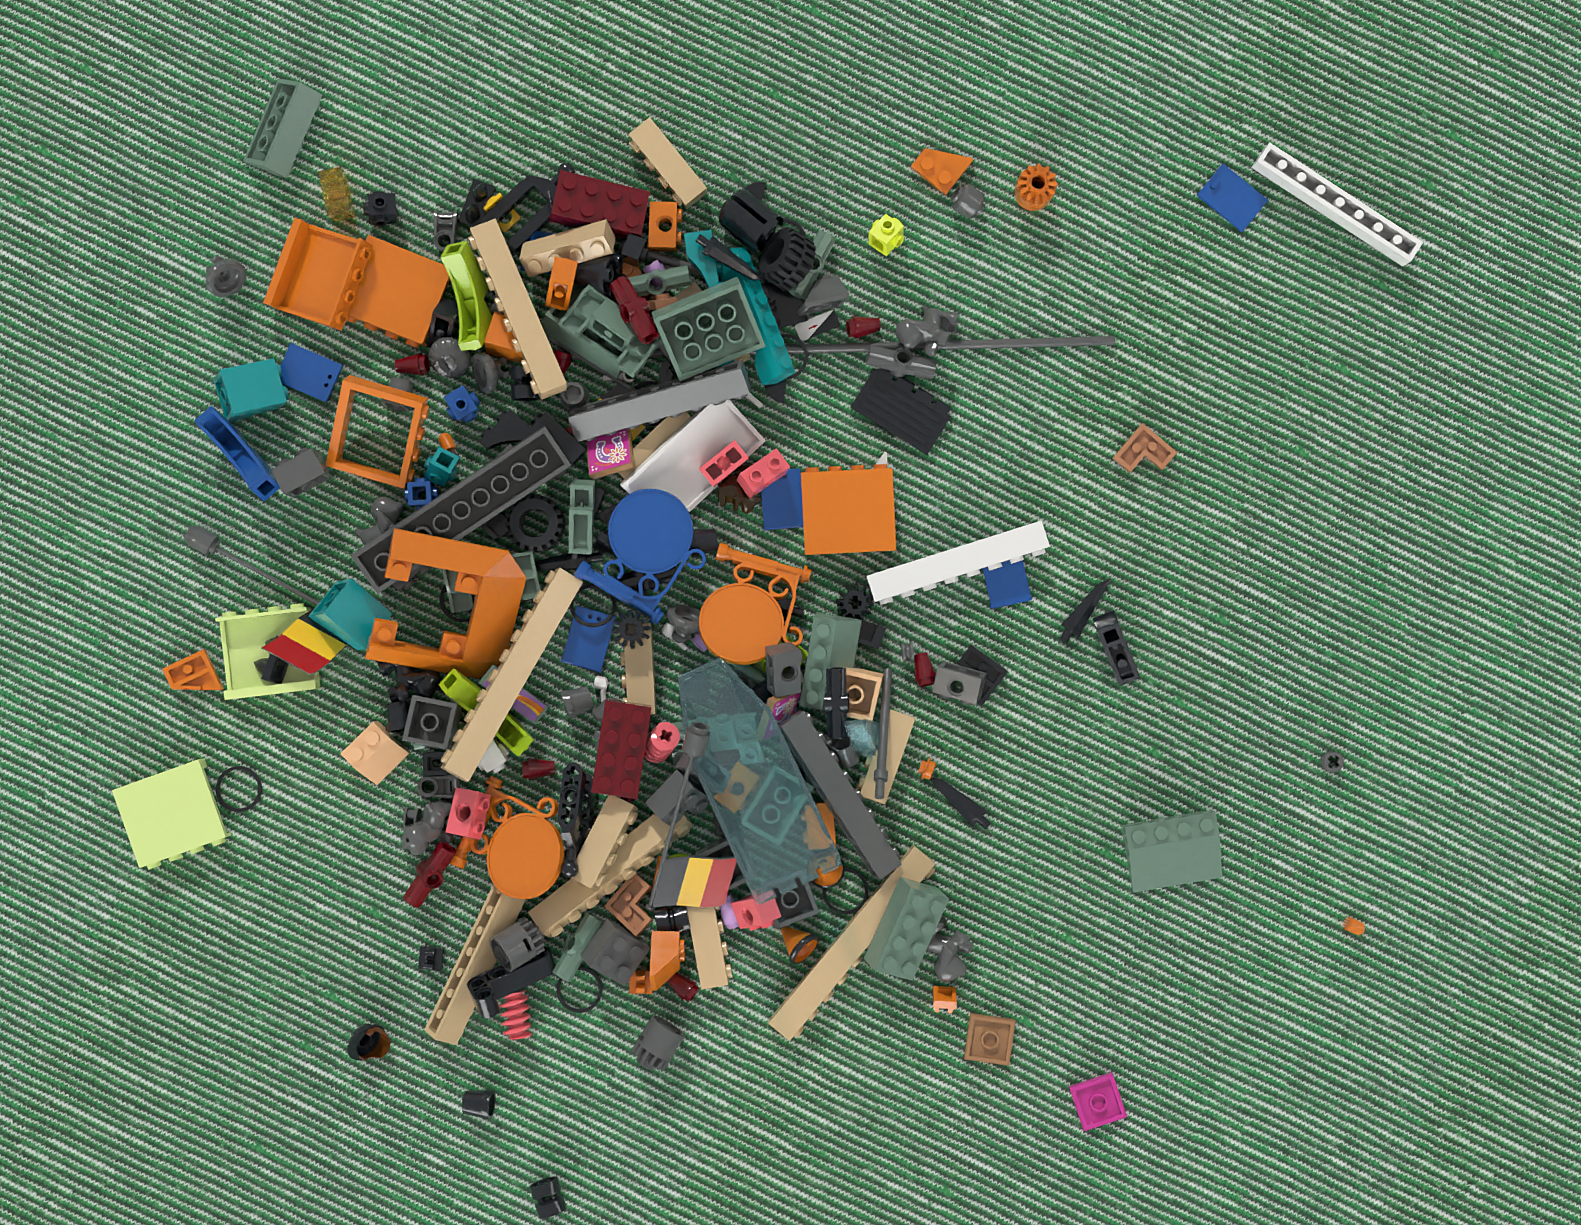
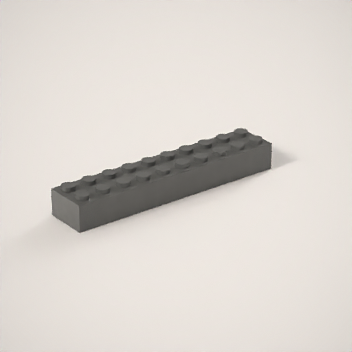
(471, 500)

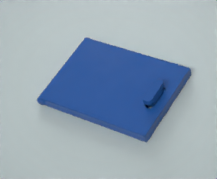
(1232, 197)
(309, 372)
(783, 502)
(1007, 584)
(588, 645)

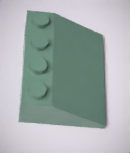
(708, 329)
(588, 344)
(1172, 850)

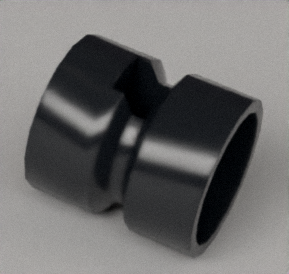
(519, 390)
(673, 920)
(551, 1204)

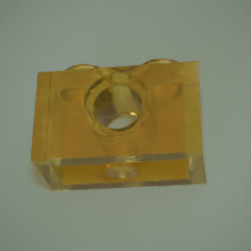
(336, 194)

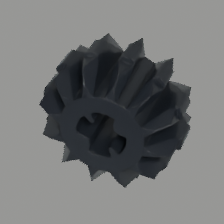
(860, 597)
(623, 628)

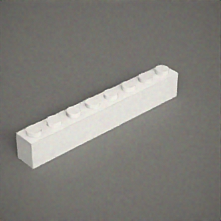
(1337, 204)
(958, 561)

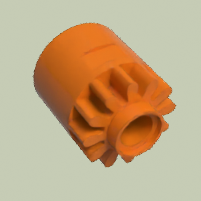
(1033, 198)

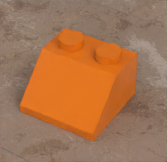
(665, 957)

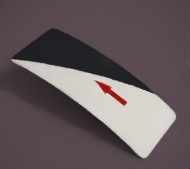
(817, 325)

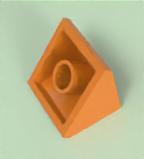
(499, 341)

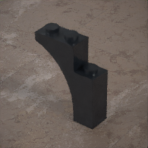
(513, 430)

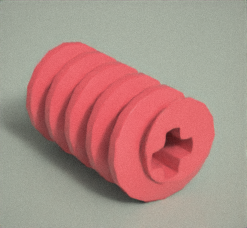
(661, 742)
(516, 1015)

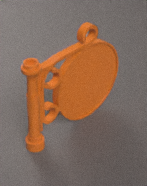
(745, 618)
(524, 849)

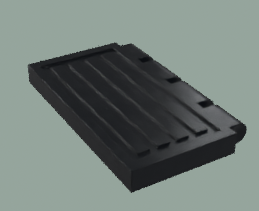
(901, 411)

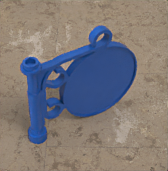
(649, 535)

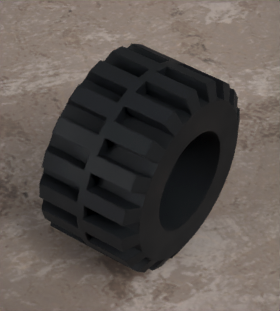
(786, 258)
(517, 515)

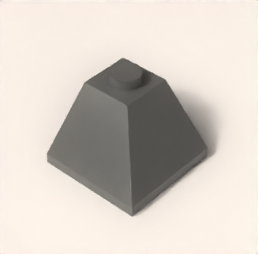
(824, 295)

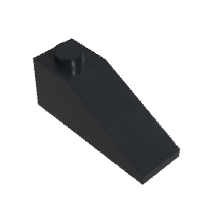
(1116, 647)

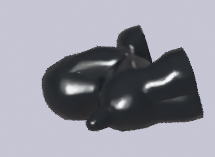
(407, 678)

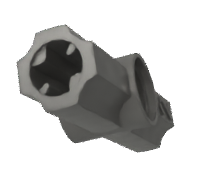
(901, 362)

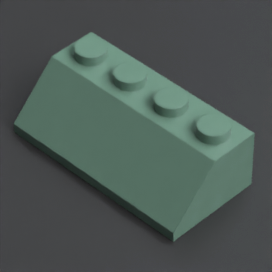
(283, 127)
(831, 645)

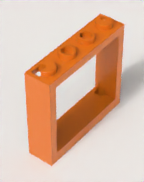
(412, 453)

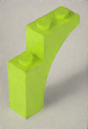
(470, 290)
(465, 693)

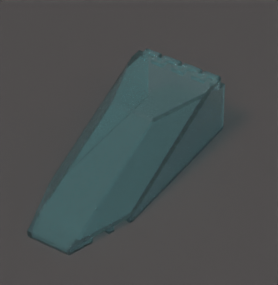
(755, 784)

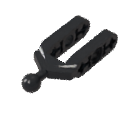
(545, 188)
(572, 839)

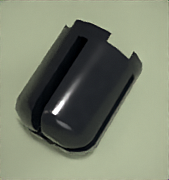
(749, 220)

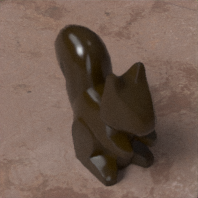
(731, 492)

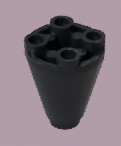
(600, 273)

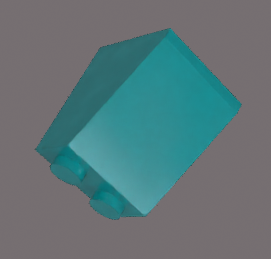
(250, 389)
(349, 613)

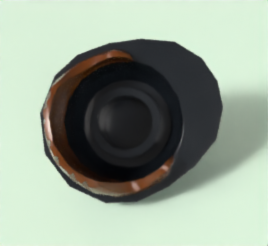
(368, 1042)

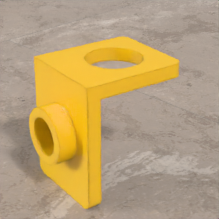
(492, 202)

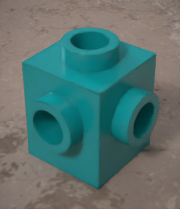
(441, 467)

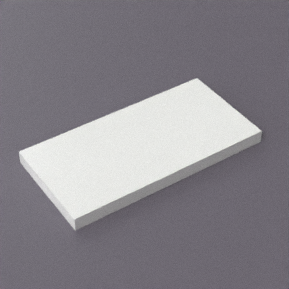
(677, 461)

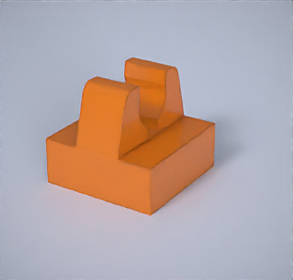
(640, 982)
(944, 998)

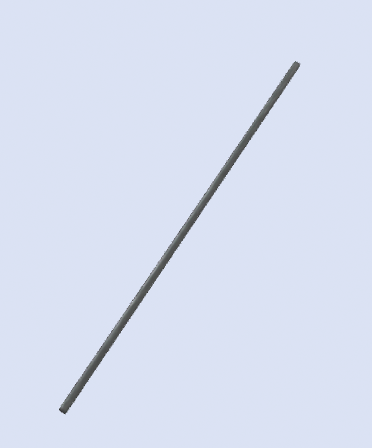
(951, 344)

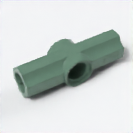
(823, 243)
(671, 279)
(575, 946)

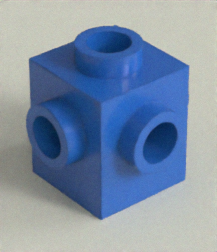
(457, 399)
(415, 488)

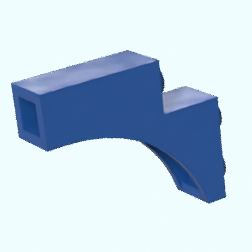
(242, 456)

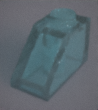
(863, 736)

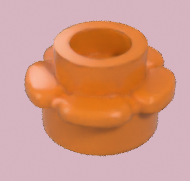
(927, 769)

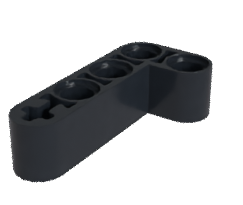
(498, 983)

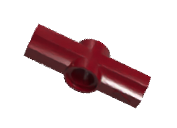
(634, 310)
(429, 874)

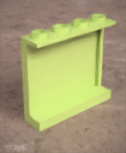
(242, 644)
(170, 814)

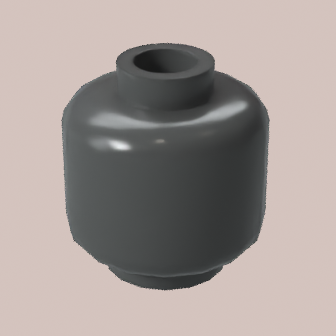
(968, 201)

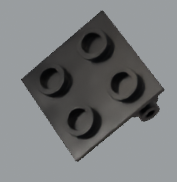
(783, 306)

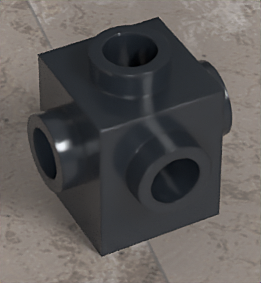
(380, 208)

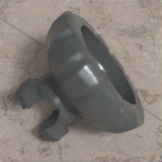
(225, 276)
(448, 358)
(488, 371)
(685, 621)

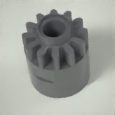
(517, 944)
(657, 1043)

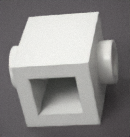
(494, 757)

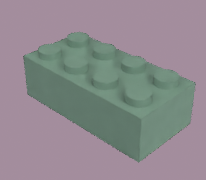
(906, 928)

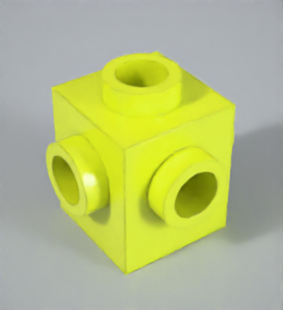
(886, 234)

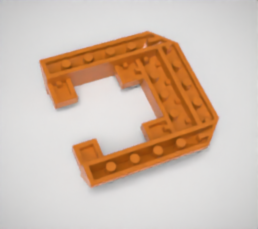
(481, 571)

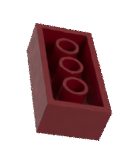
(587, 200)
(621, 748)

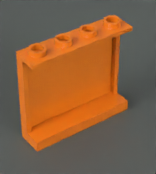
(318, 274)
(398, 292)
(848, 510)

